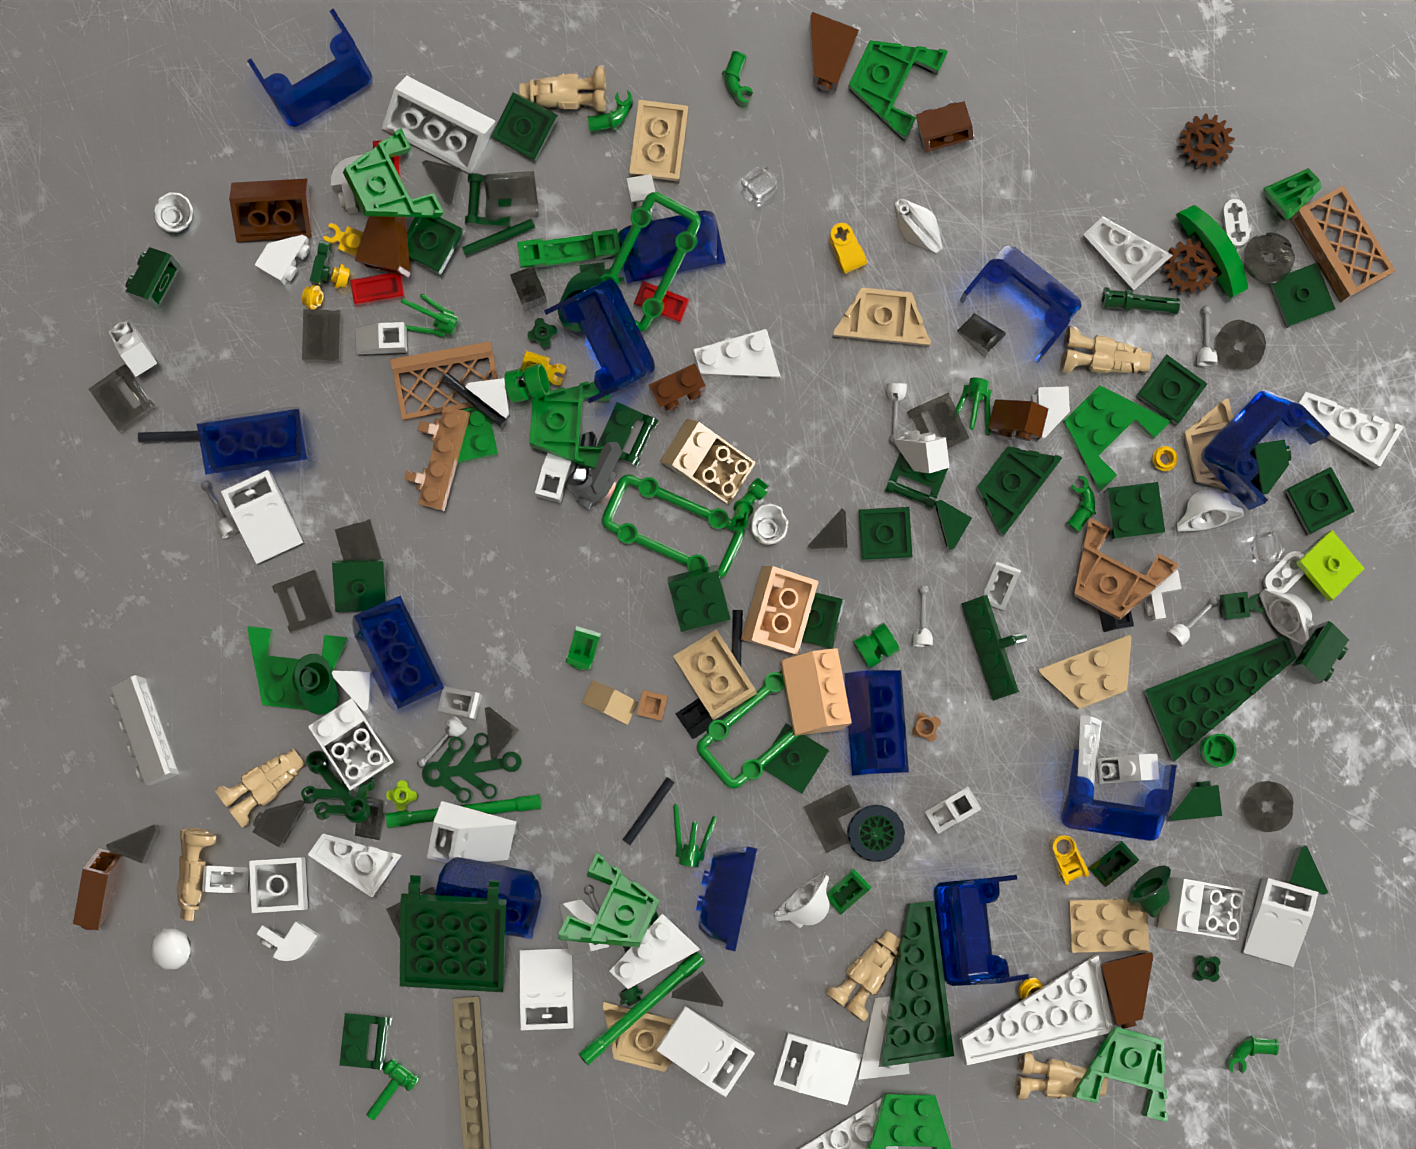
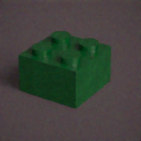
(1134, 511)
(698, 598)

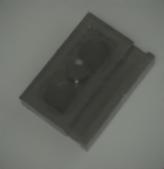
(321, 335)
(358, 541)

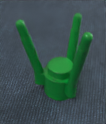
(444, 320)
(978, 391)
(689, 853)

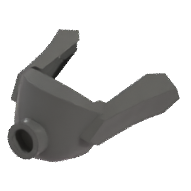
(594, 487)

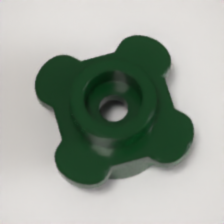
(543, 340)
(1213, 964)
(630, 996)

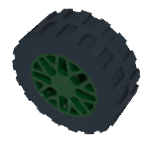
(876, 833)

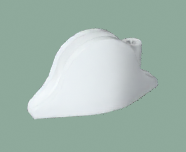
(918, 225)
(1208, 510)
(1288, 614)
(807, 904)

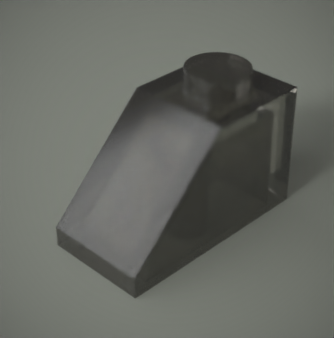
(278, 822)

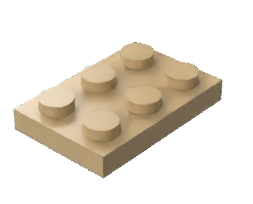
(658, 140)
(715, 674)
(1107, 926)

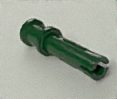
(1127, 300)

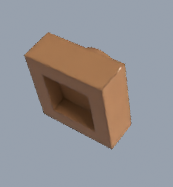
(652, 705)

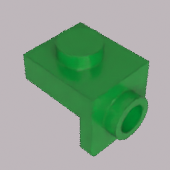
(583, 648)

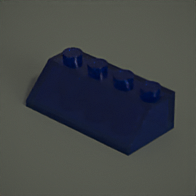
(877, 723)

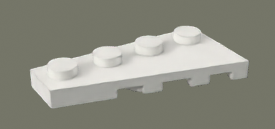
(1358, 433)
(851, 1133)

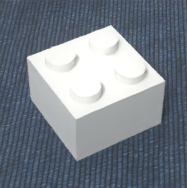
(278, 885)

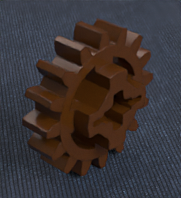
(1198, 134)
(1178, 268)

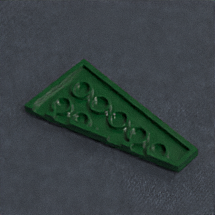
(1203, 698)

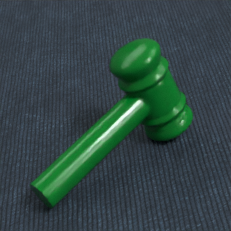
(399, 1076)

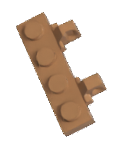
(448, 439)

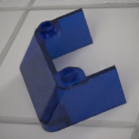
(322, 89)
(1060, 300)
(611, 335)
(1230, 449)
(1084, 813)
(966, 932)

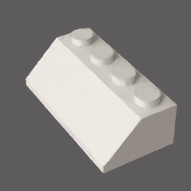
(438, 124)
(144, 730)

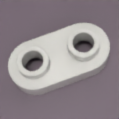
(1283, 572)

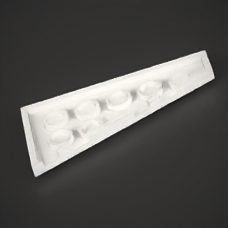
(1056, 1014)

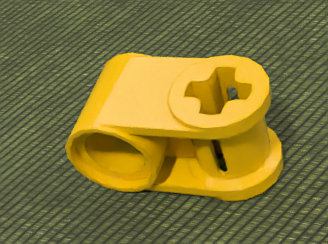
(847, 252)
(1068, 861)

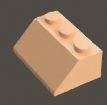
(779, 610)
(816, 692)

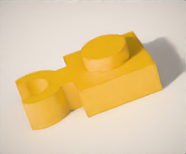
(348, 240)
(533, 358)

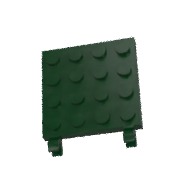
(452, 940)

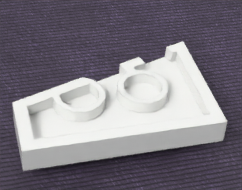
(1126, 252)
(740, 356)
(1088, 746)
(355, 863)
(660, 948)
(873, 1045)

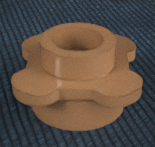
(929, 733)

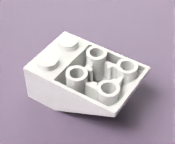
(262, 516)
(351, 744)
(469, 835)
(1203, 908)
(1279, 921)
(546, 989)
(705, 1051)
(816, 1069)

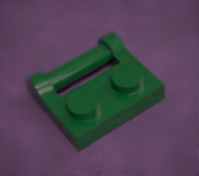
(472, 218)
(620, 428)
(930, 480)
(356, 1041)

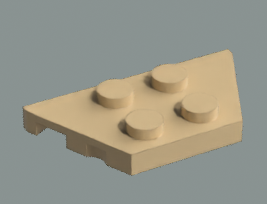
(883, 318)
(1200, 435)
(1092, 674)
(640, 1041)

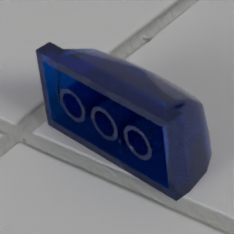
(657, 246)
(252, 440)
(396, 654)
(520, 887)
(725, 895)

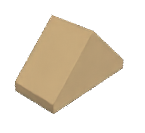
(610, 702)

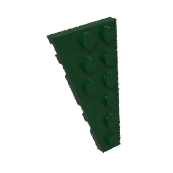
(918, 1005)

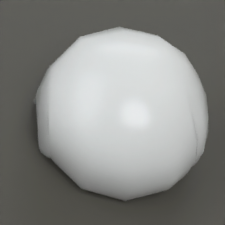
(173, 212)
(768, 524)
(170, 949)

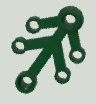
(318, 764)
(467, 769)

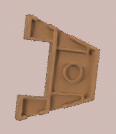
(1111, 584)

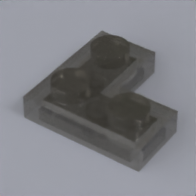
(825, 814)

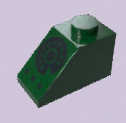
(1197, 803)

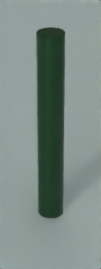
(498, 237)

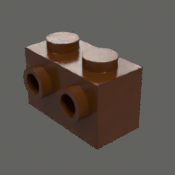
(945, 126)
(677, 388)
(1018, 419)

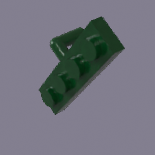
(992, 647)

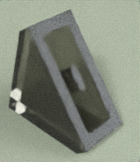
(445, 179)
(528, 288)
(981, 334)
(832, 536)
(499, 732)
(373, 825)
(136, 845)
(698, 990)

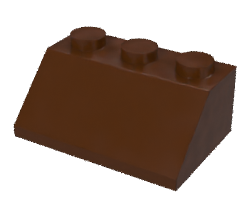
(271, 209)

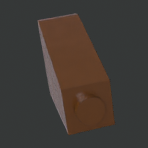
(830, 50)
(385, 245)
(96, 889)
(1127, 987)

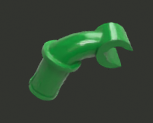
(732, 78)
(611, 119)
(744, 507)
(1086, 507)
(1251, 1047)

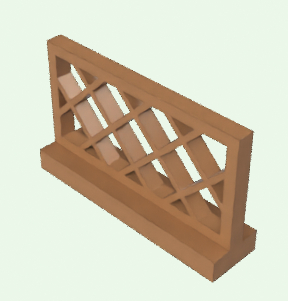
(1323, 250)
(436, 359)

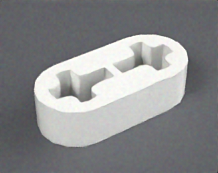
(1241, 222)

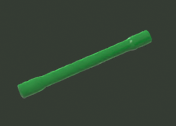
(519, 804)
(600, 1044)

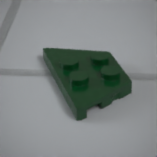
(1014, 483)

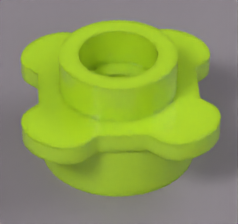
(401, 803)

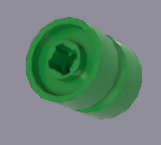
(522, 384)
(876, 645)
(1216, 750)

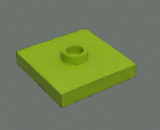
(1330, 565)

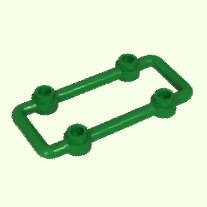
(684, 241)
(649, 488)
(719, 729)

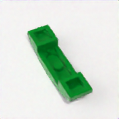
(1219, 246)
(569, 249)

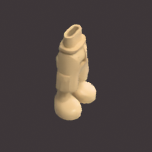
(563, 90)
(1106, 354)
(262, 782)
(191, 869)
(869, 973)
(1060, 1079)

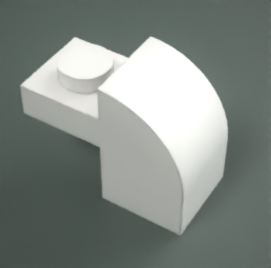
(339, 183)
(1154, 606)
(953, 810)
(293, 946)

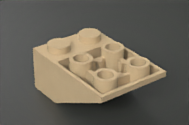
(708, 461)

